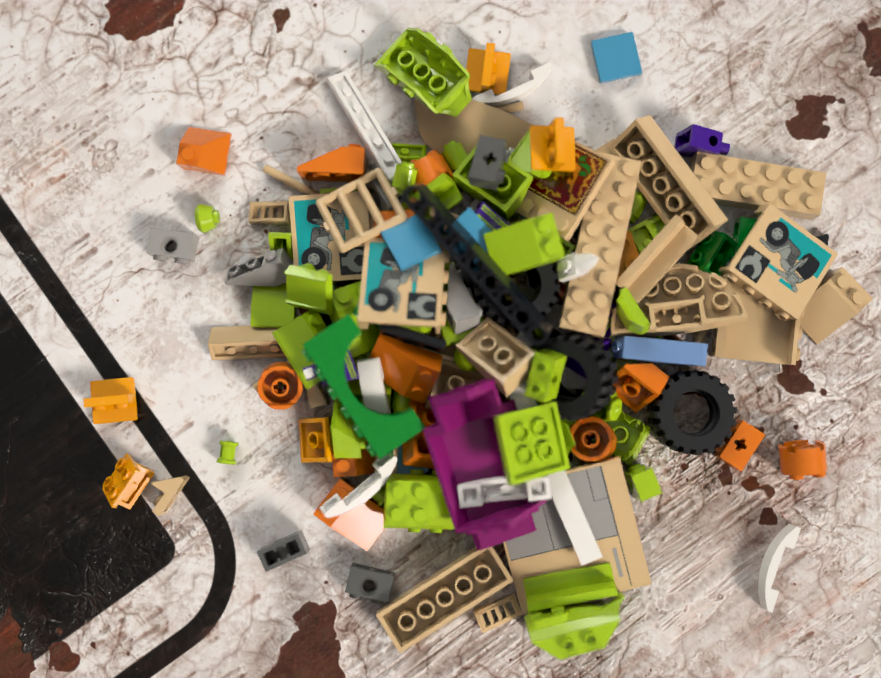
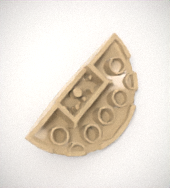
(471, 122)
(686, 303)

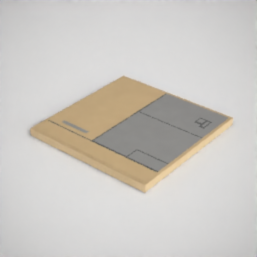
(610, 515)

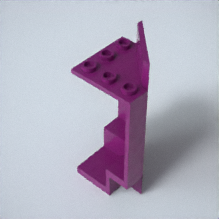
(467, 450)

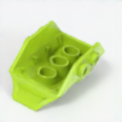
(426, 72)
(415, 502)
(575, 627)

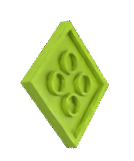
(531, 443)

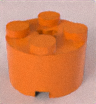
(431, 167)
(270, 392)
(603, 433)
(803, 459)

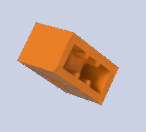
(747, 437)

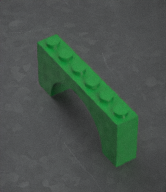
(380, 429)

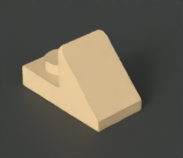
(171, 489)

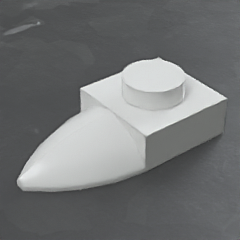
(575, 265)

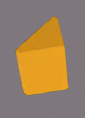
(315, 439)

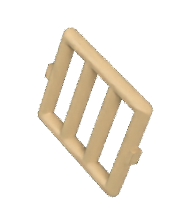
(340, 194)

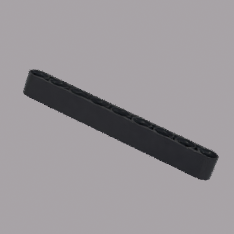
(466, 260)

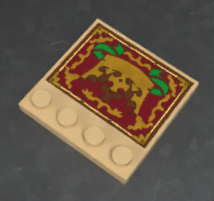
(568, 193)

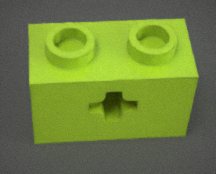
(545, 375)
(642, 482)

